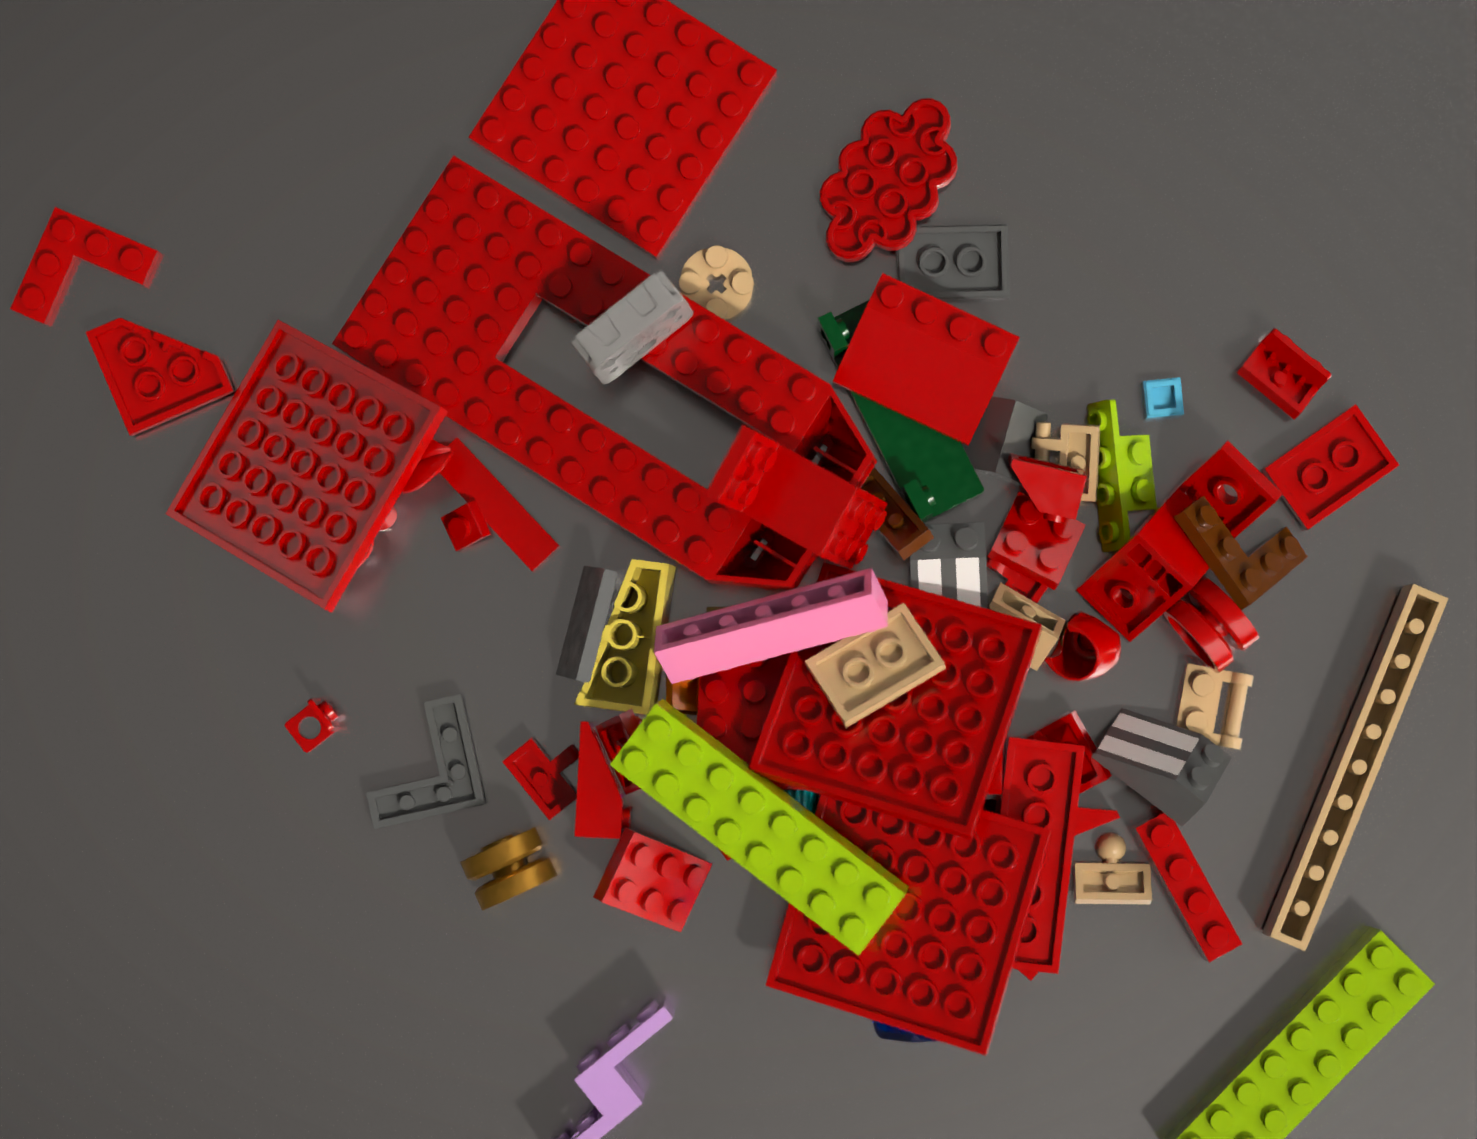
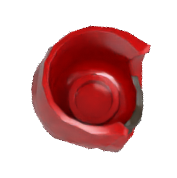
(1085, 648)

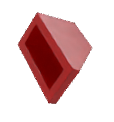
(1051, 486)

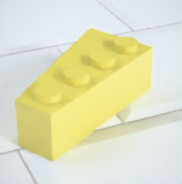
(626, 667)

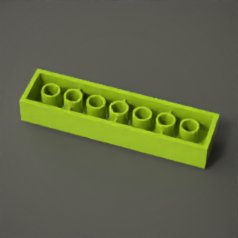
(760, 826)
(1311, 1045)

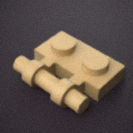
(1077, 449)

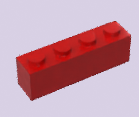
(1186, 885)

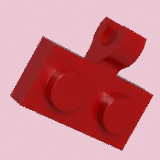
(543, 776)

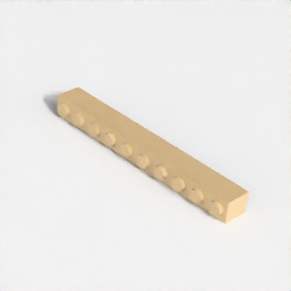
(1355, 766)

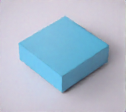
(1162, 398)

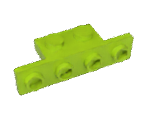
(1123, 475)

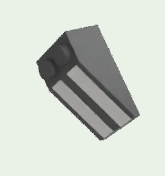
(953, 563)
(1162, 763)

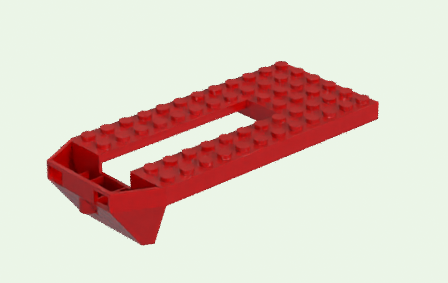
(462, 296)

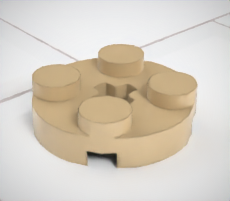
(718, 262)

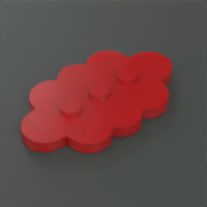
(888, 180)

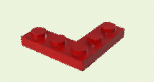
(60, 246)

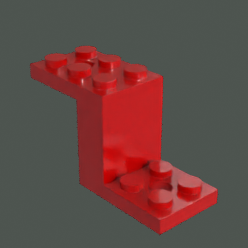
(797, 498)
(1160, 559)

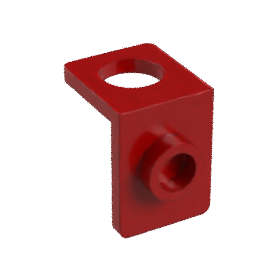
(323, 713)

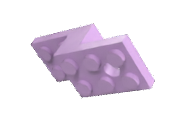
(606, 1079)

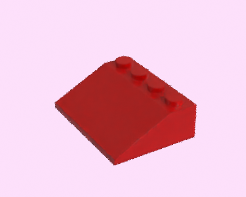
(925, 359)

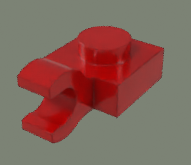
(1018, 582)

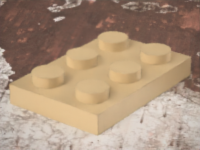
(875, 666)

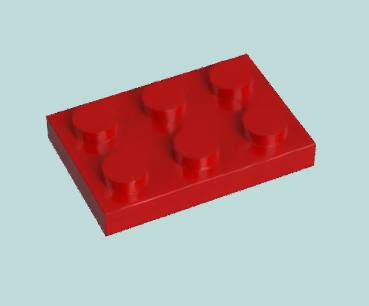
(1330, 467)
(652, 880)

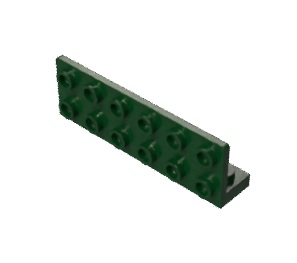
(924, 463)

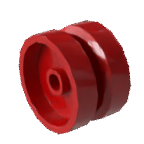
(1211, 625)

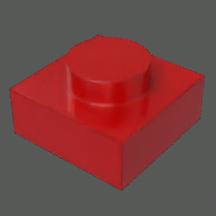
(465, 525)

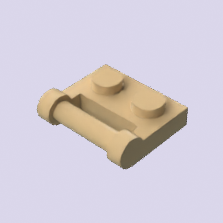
(1200, 702)

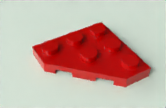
(155, 374)

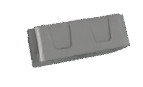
(632, 327)

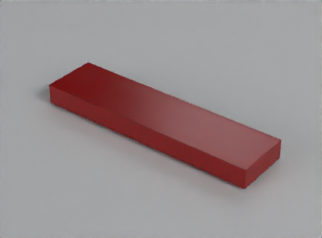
(498, 507)

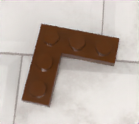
(901, 526)
(1241, 575)

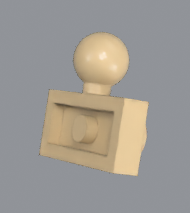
(1111, 880)

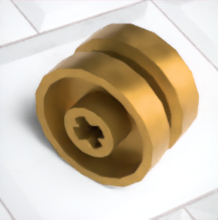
(508, 867)

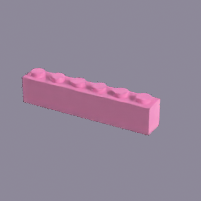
(771, 626)

